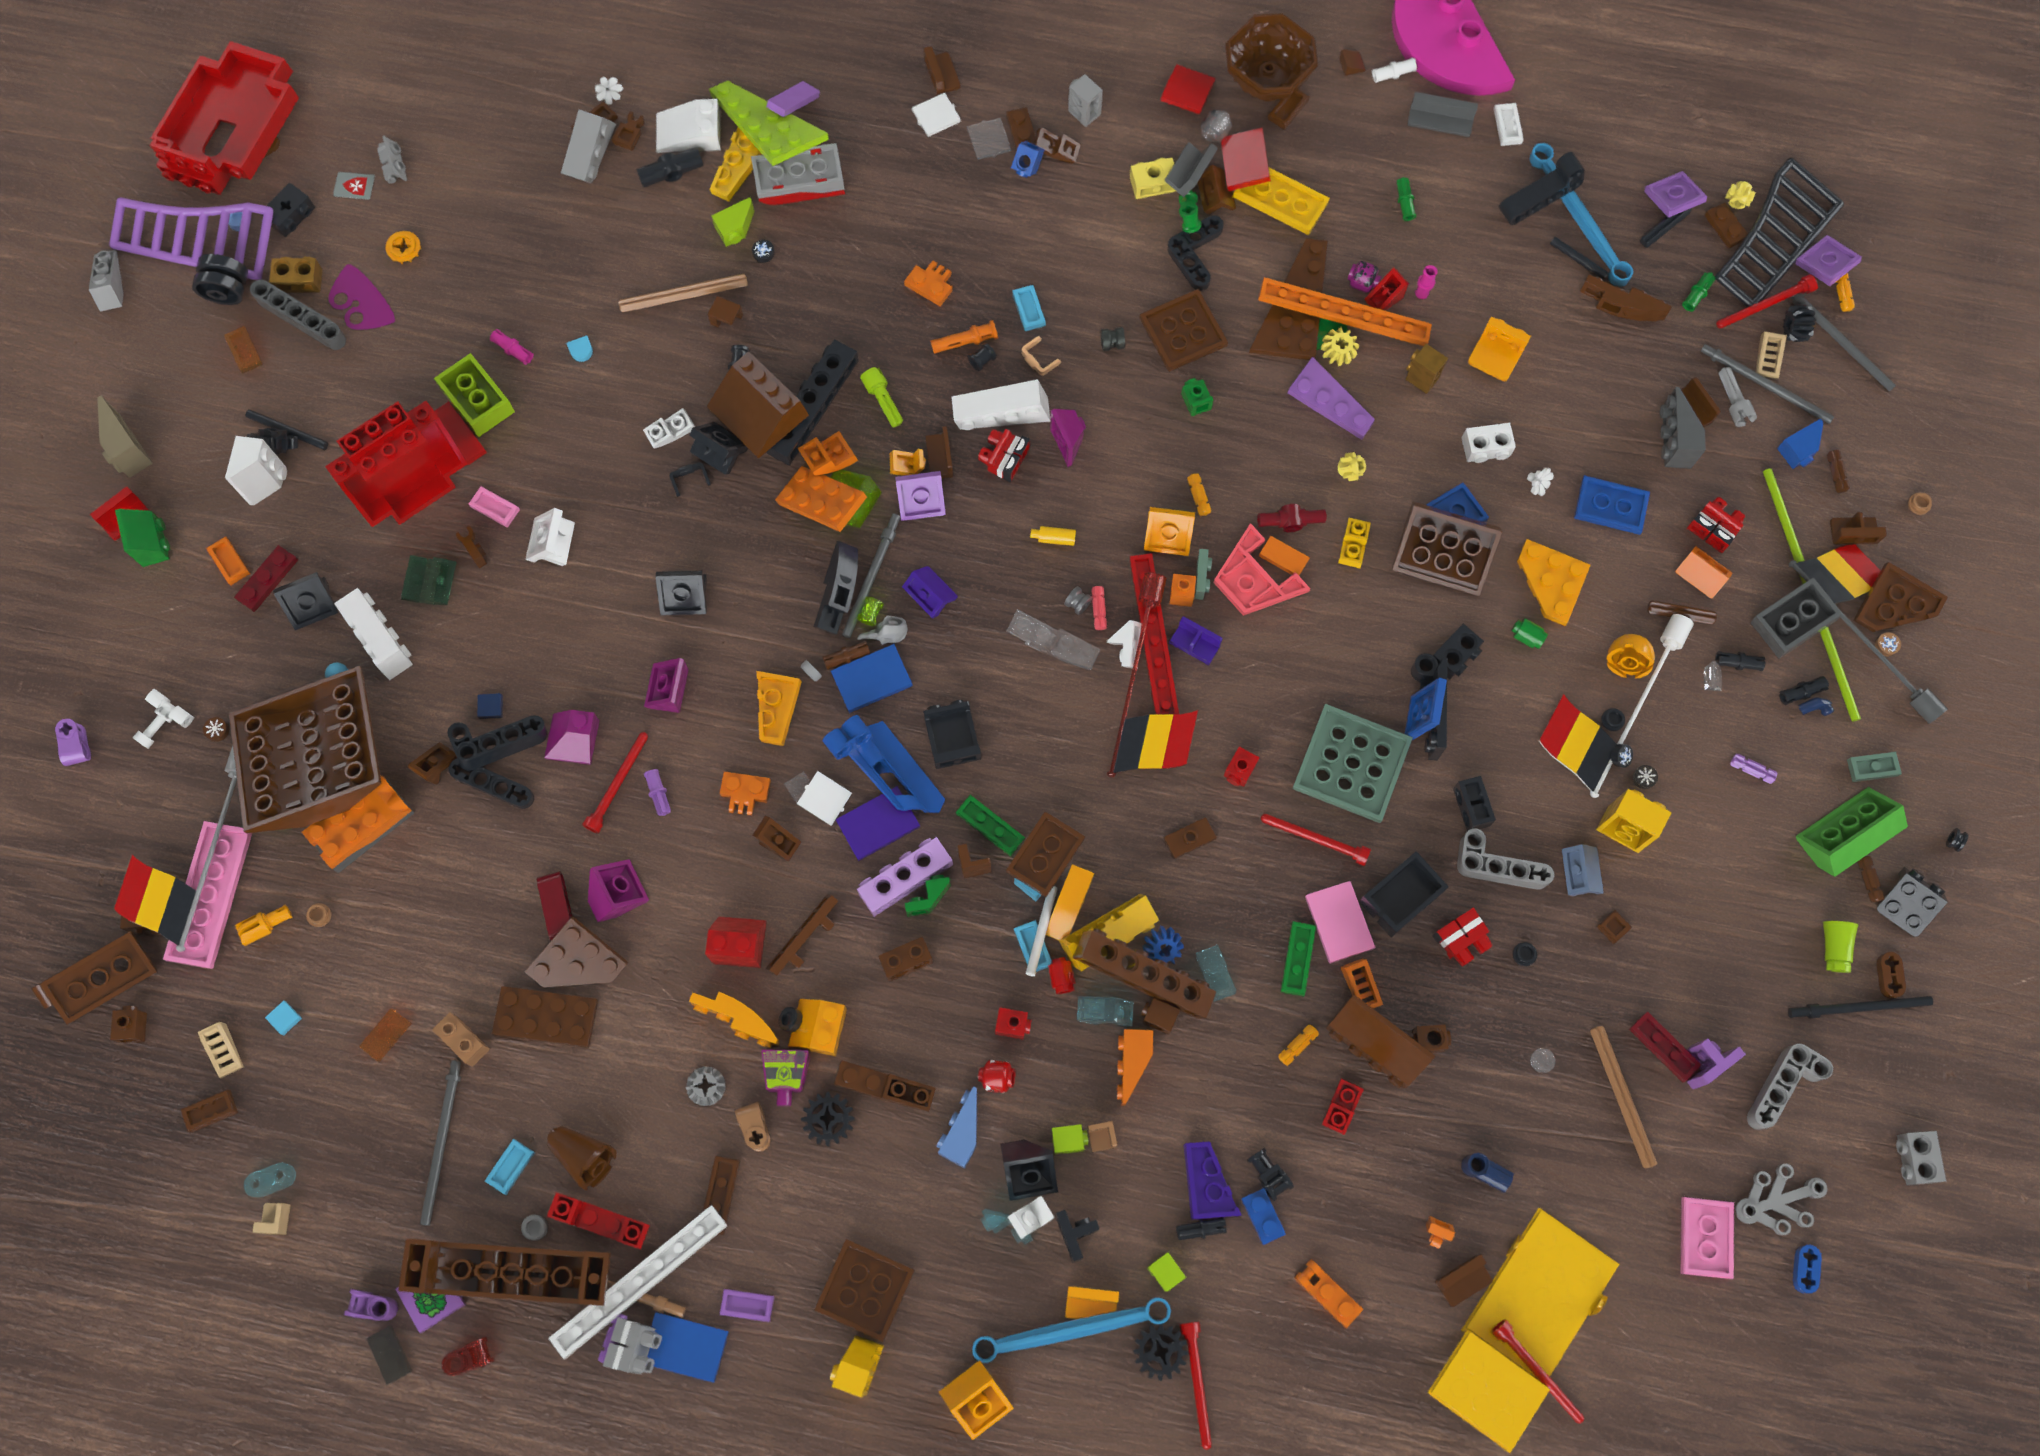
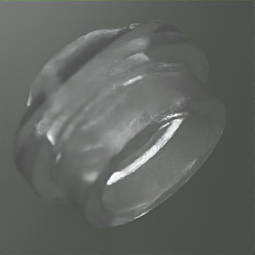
(1542, 1060)

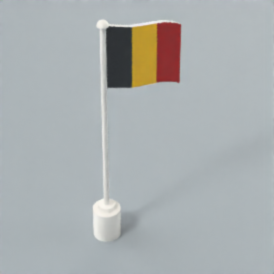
(1581, 742)

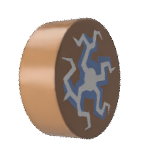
(1888, 644)

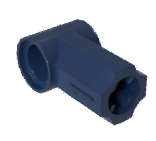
(1489, 1172)

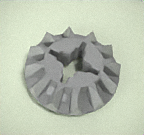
(714, 1093)

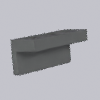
(1442, 114)
(1189, 168)

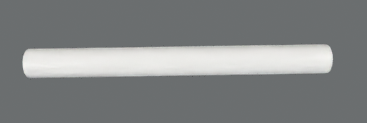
(1041, 932)

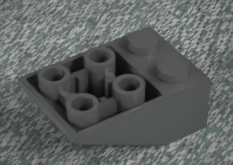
(1681, 432)

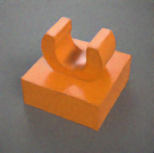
(1439, 1231)

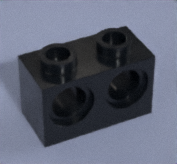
(1453, 649)
(1474, 803)

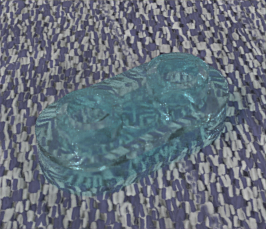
(268, 1180)

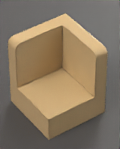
(274, 1219)

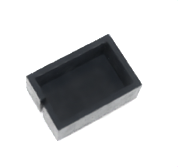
(1403, 894)

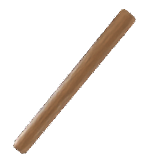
(683, 292)
(1623, 1097)

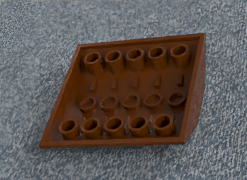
(305, 753)

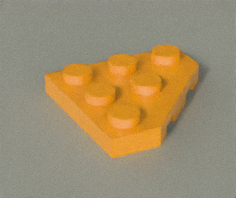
(1552, 579)

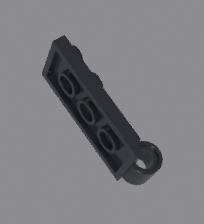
(1437, 736)

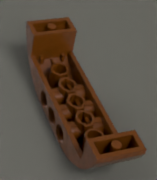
(504, 1272)

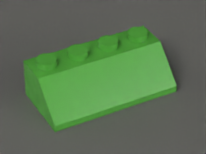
(1852, 831)

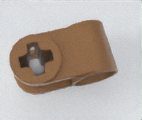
(752, 1122)

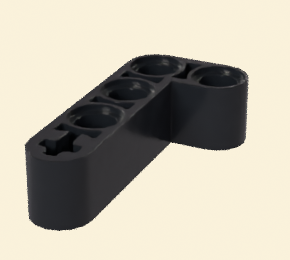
(1546, 190)
(497, 737)

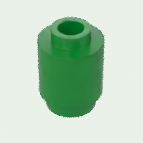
(1529, 633)

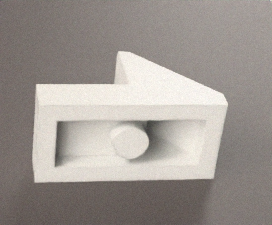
(1129, 638)
(1031, 1217)

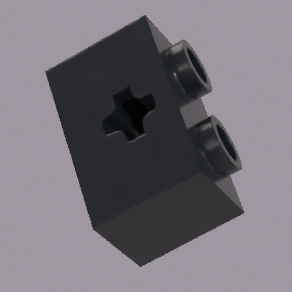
(289, 209)

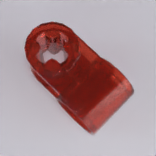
(472, 1357)

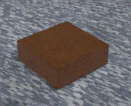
(1614, 927)

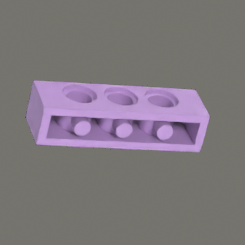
(878, 902)

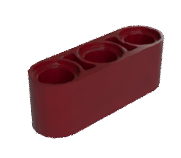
(554, 902)

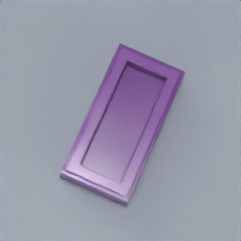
(747, 1305)

